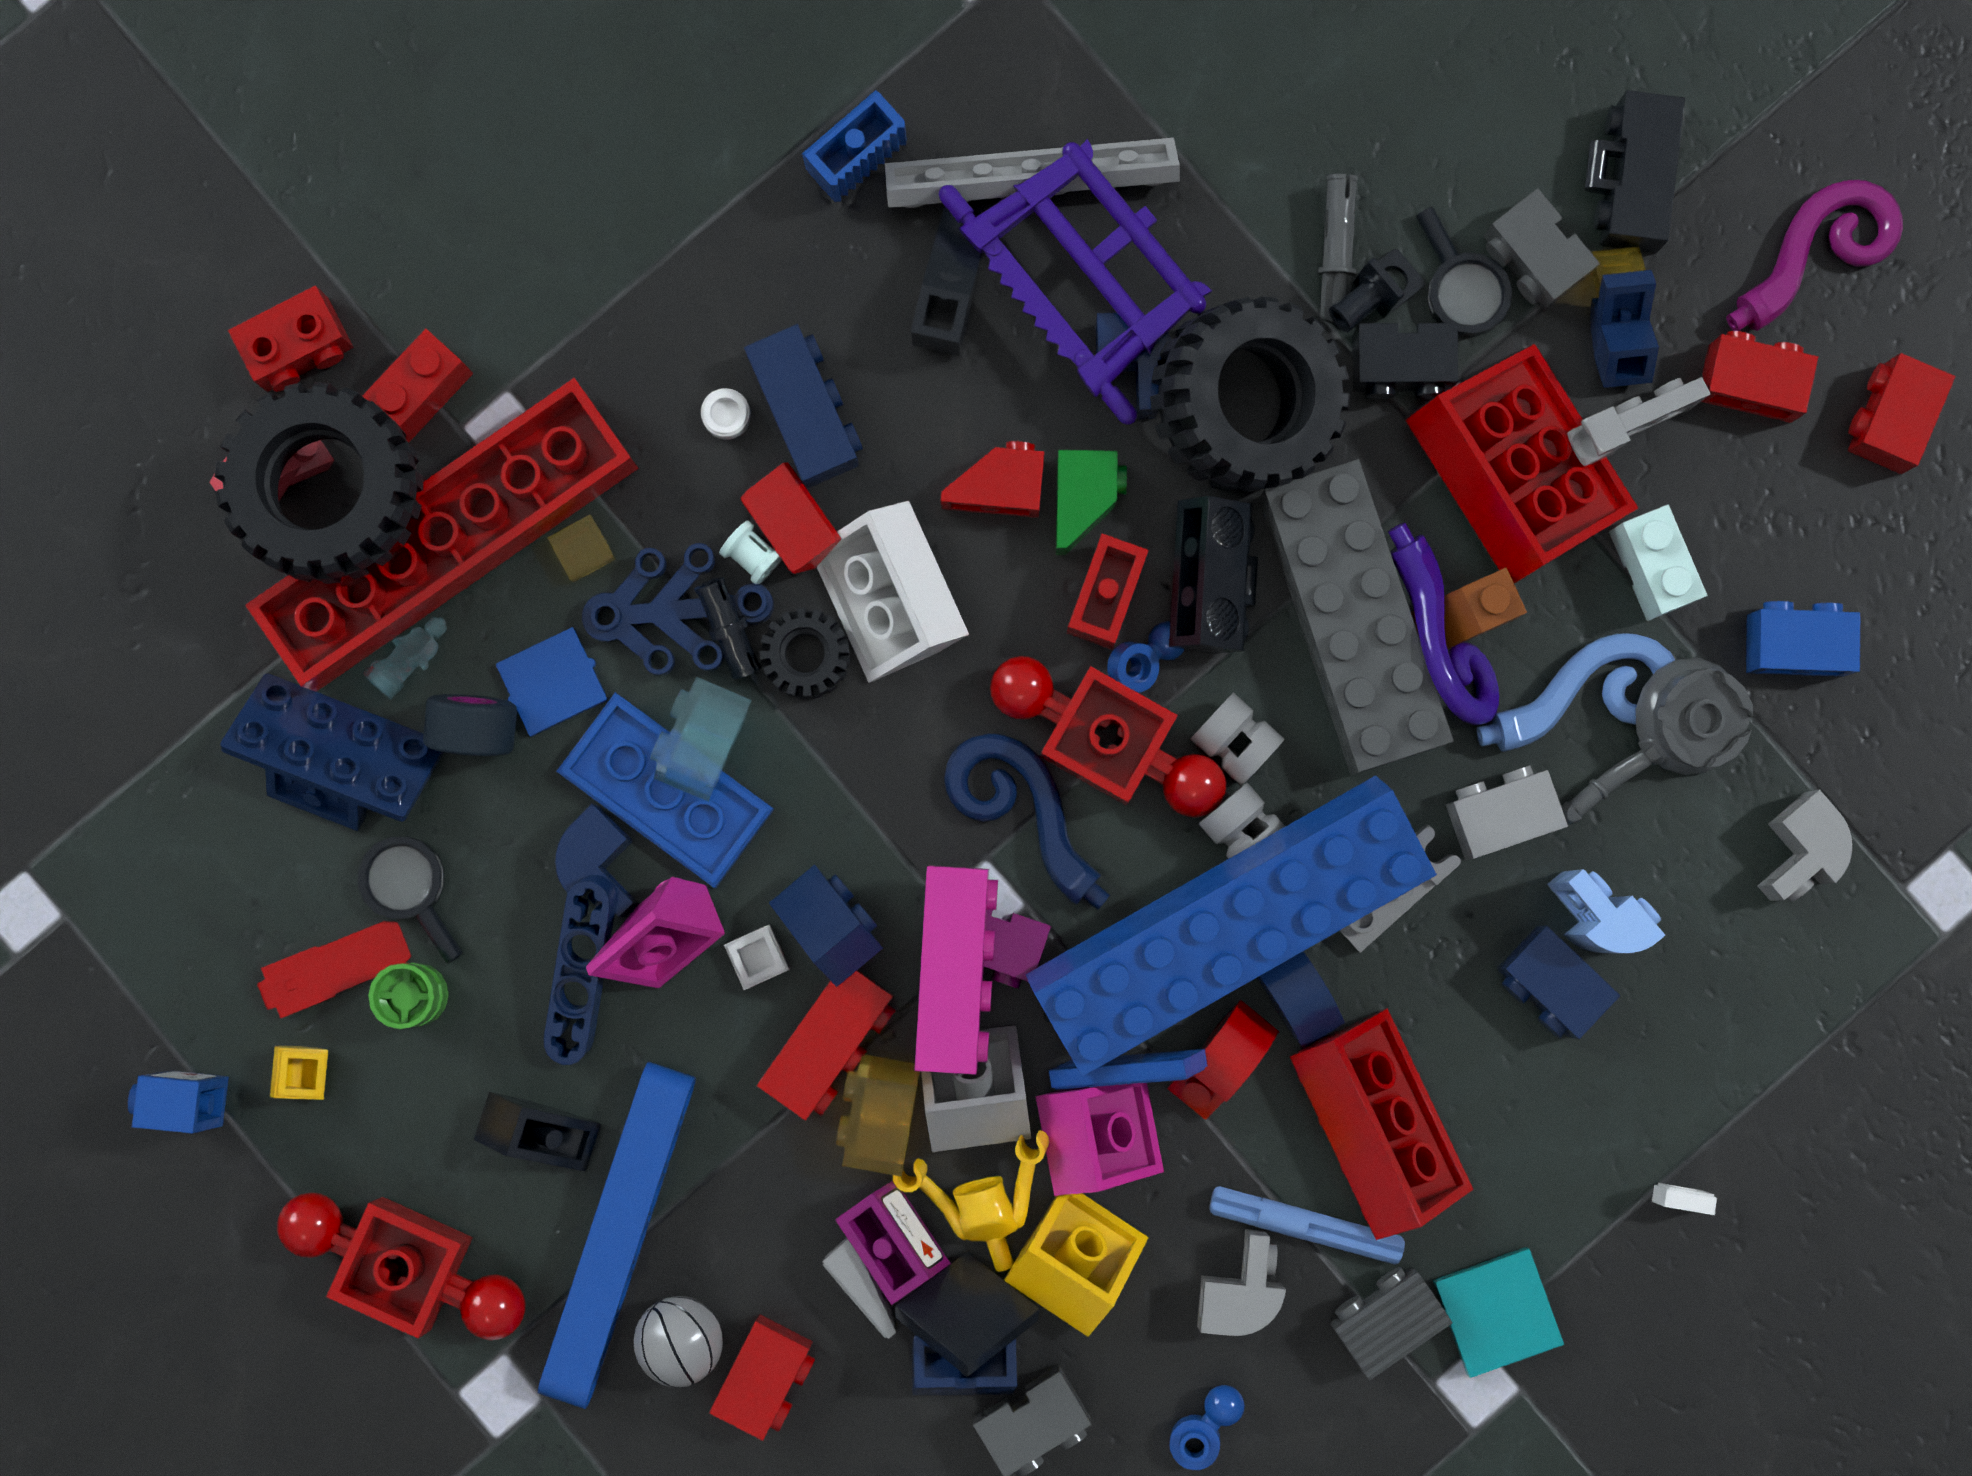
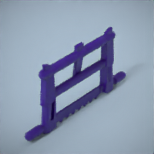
(1034, 196)

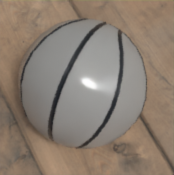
(678, 1341)

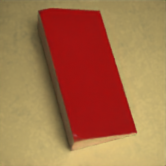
(791, 519)

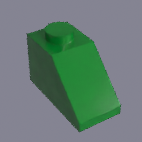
(1085, 493)

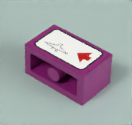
(892, 1242)

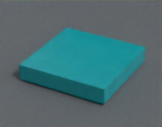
(1498, 1312)

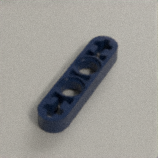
(572, 968)

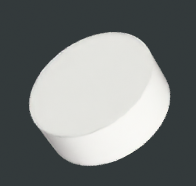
(726, 413)

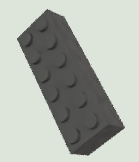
(1355, 617)

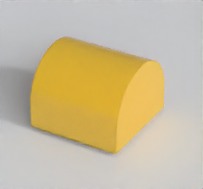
(299, 1072)

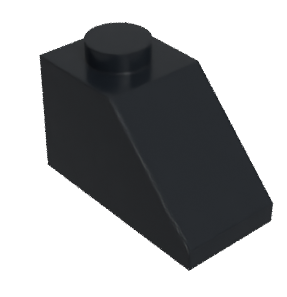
(536, 1132)

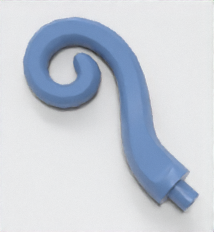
(1530, 722)

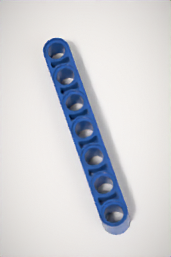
(616, 1235)

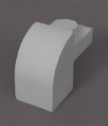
(1818, 843)
(1246, 1303)

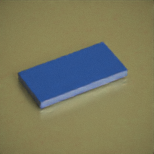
(617, 772)

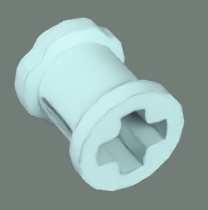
(751, 552)

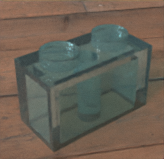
(701, 738)

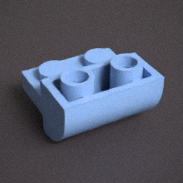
(1605, 921)

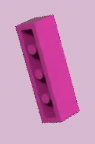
(952, 969)

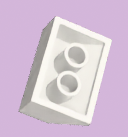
(890, 591)

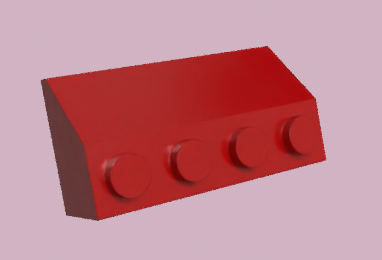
(1382, 1125)

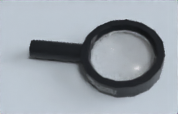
(1466, 286)
(404, 882)

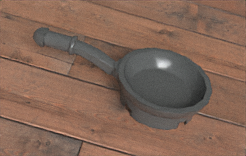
(1686, 722)

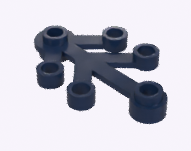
(666, 610)

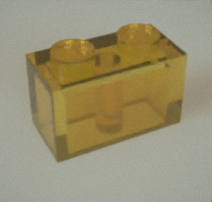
(880, 1114)

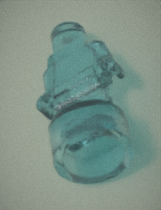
(410, 651)

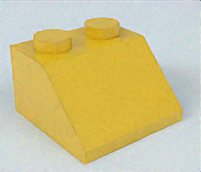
(1077, 1261)

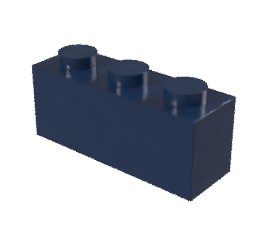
(804, 405)

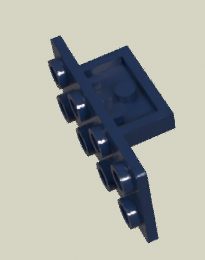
(329, 754)

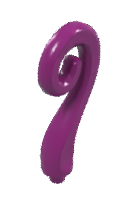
(1775, 294)

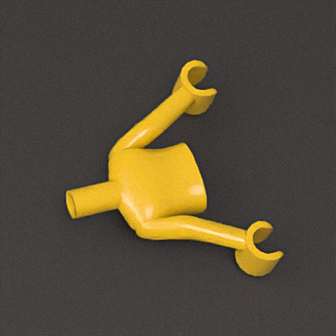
(982, 1204)

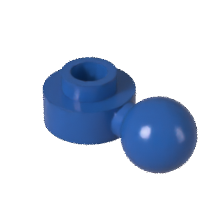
(1143, 659)
(1223, 1408)

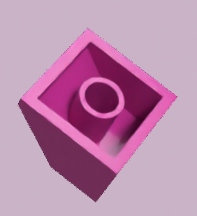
(1099, 1137)

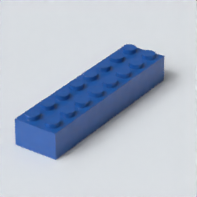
(1231, 924)

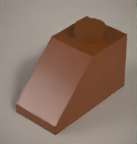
(1480, 608)

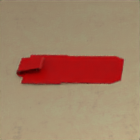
(334, 967)

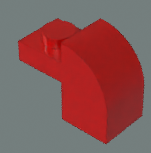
(1231, 1056)

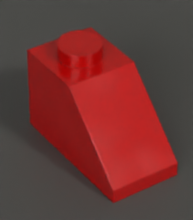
(1000, 483)

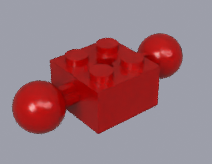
(1191, 783)
(369, 1279)

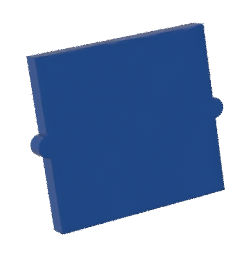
(552, 681)

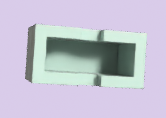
(1658, 562)

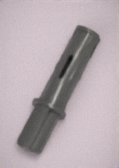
(1338, 241)

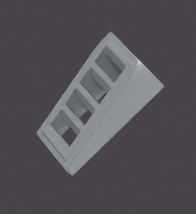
(858, 1283)

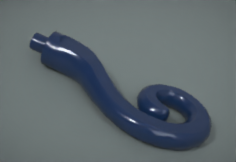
(1063, 864)

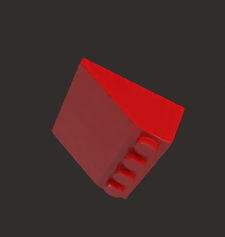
(1512, 467)

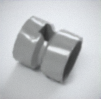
(1224, 727)
(1234, 814)

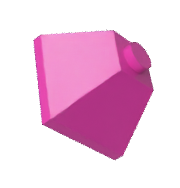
(660, 935)

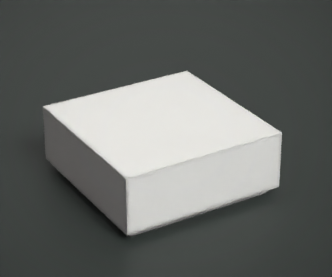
(757, 957)
(1684, 1198)

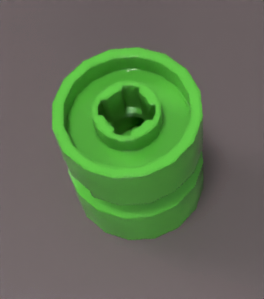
(408, 995)

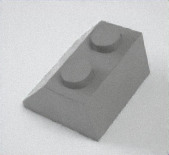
(982, 1106)

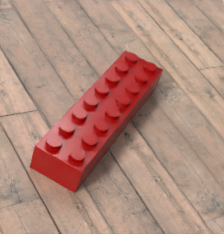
(468, 524)

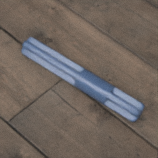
(1305, 1225)

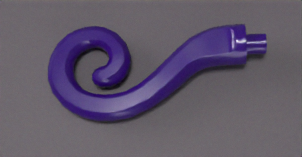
(1464, 661)

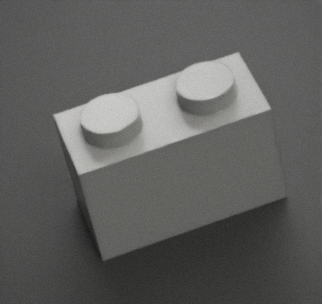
(1505, 814)

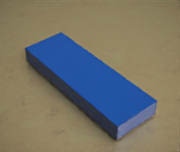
(1132, 1070)

